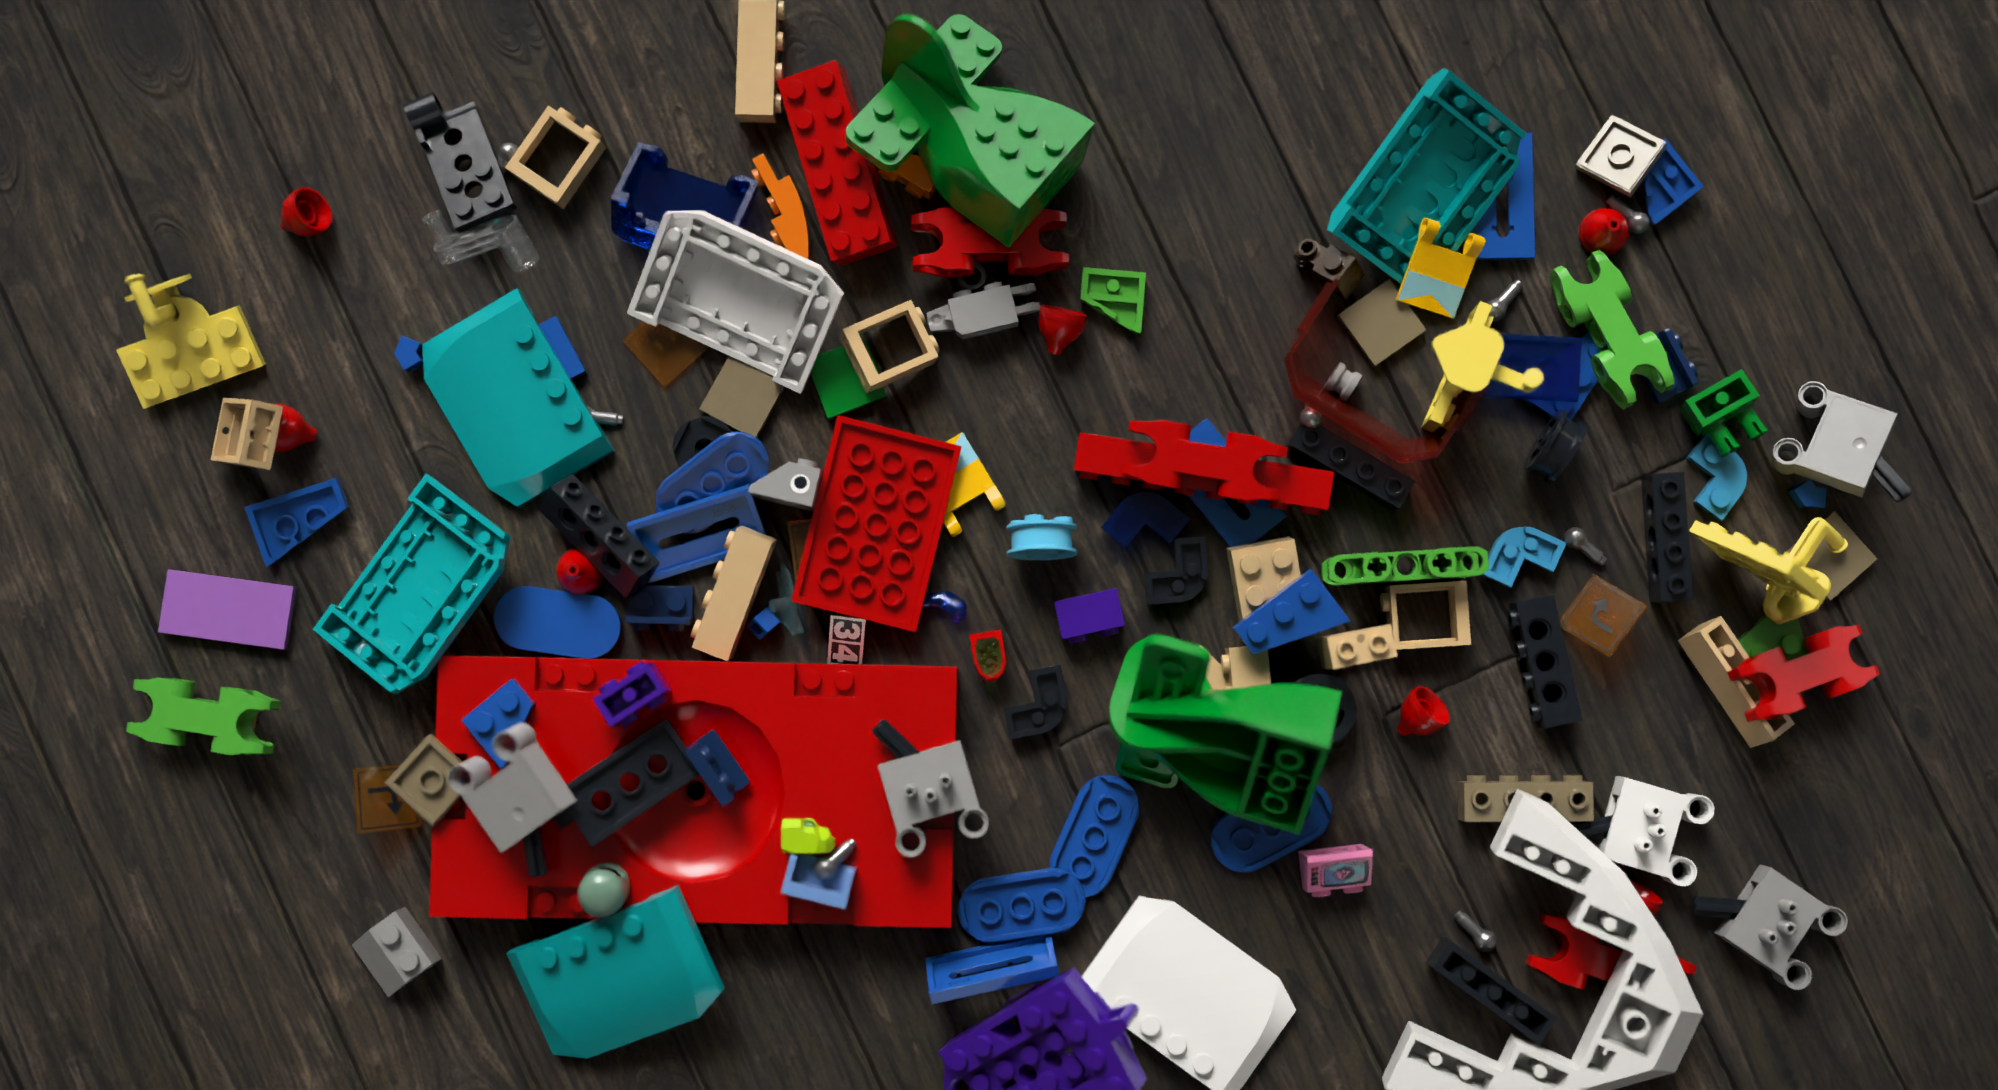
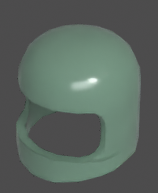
(603, 891)

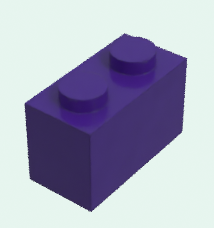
(1089, 614)

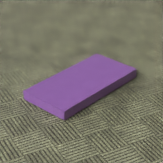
(227, 609)

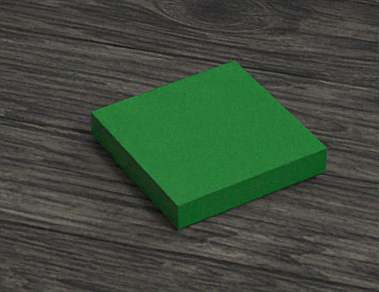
(839, 384)

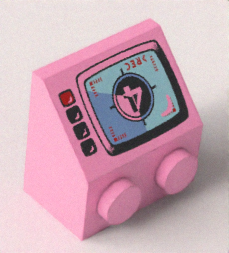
(1336, 868)

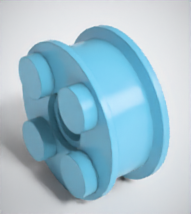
(1041, 538)

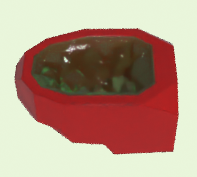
(988, 655)

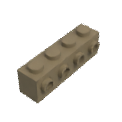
(1489, 800)

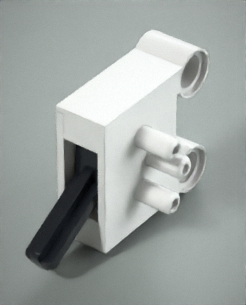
(1643, 827)

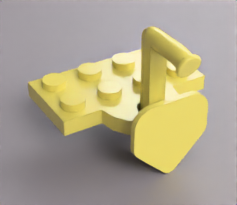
(184, 352)
(1469, 362)
(1791, 585)

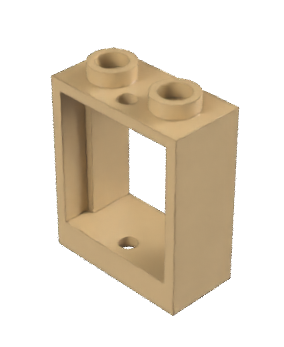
(578, 172)
(861, 360)
(238, 445)
(1457, 609)
(1356, 647)

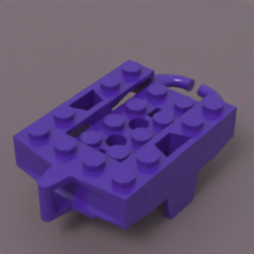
(1053, 1019)

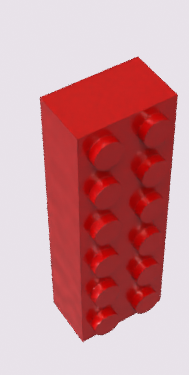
(839, 178)

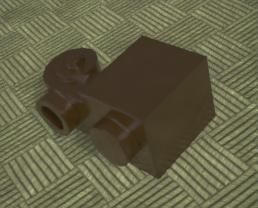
(1330, 264)

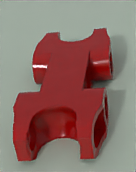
(966, 243)
(1228, 464)
(1783, 680)
(1581, 955)

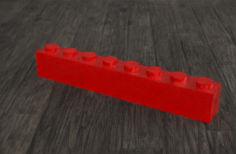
(1298, 484)

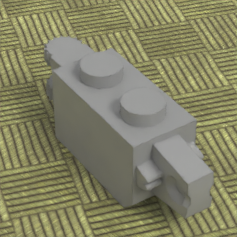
(982, 311)

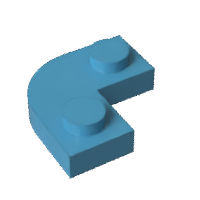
(1726, 481)
(1519, 545)

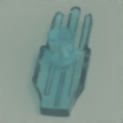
(789, 610)

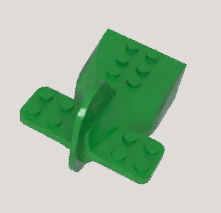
(985, 147)
(1236, 747)

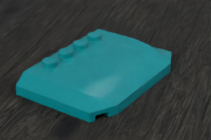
(1436, 163)
(512, 401)
(417, 588)
(618, 977)

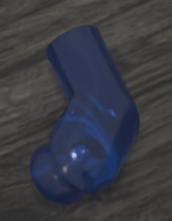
(948, 601)

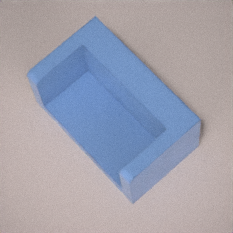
(805, 884)

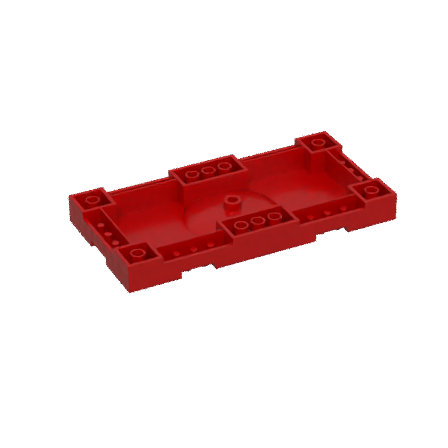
(795, 734)

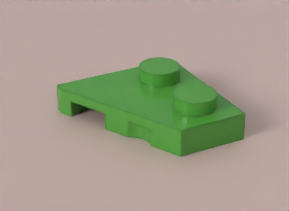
(1115, 295)
(1769, 635)

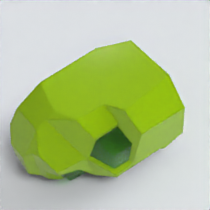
(805, 836)

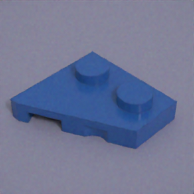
(1668, 185)
(497, 713)

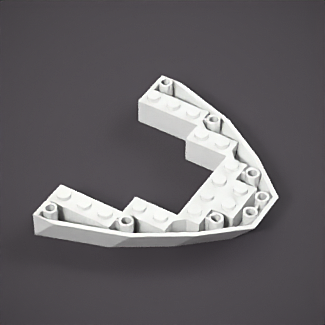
(1643, 1011)

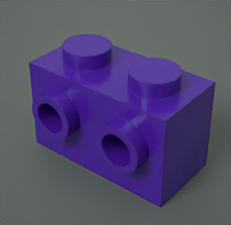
(625, 698)

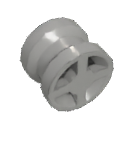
(1342, 381)

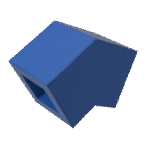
(409, 354)
(1808, 495)
(764, 623)

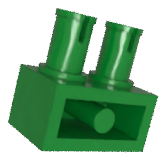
(1727, 399)

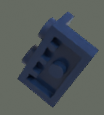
(1683, 370)
(661, 606)
(717, 766)

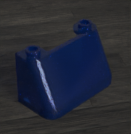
(652, 189)

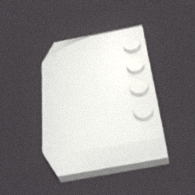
(737, 295)
(1194, 992)

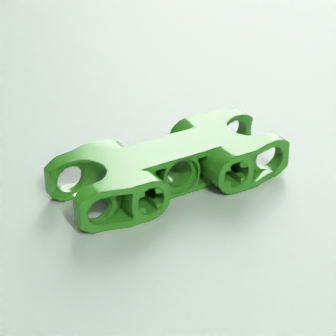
(1619, 344)
(1449, 561)
(227, 720)

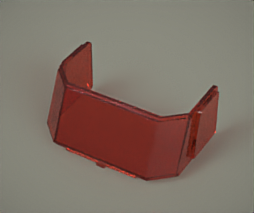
(1358, 421)

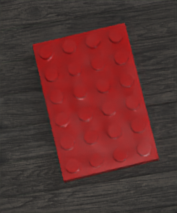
(876, 523)

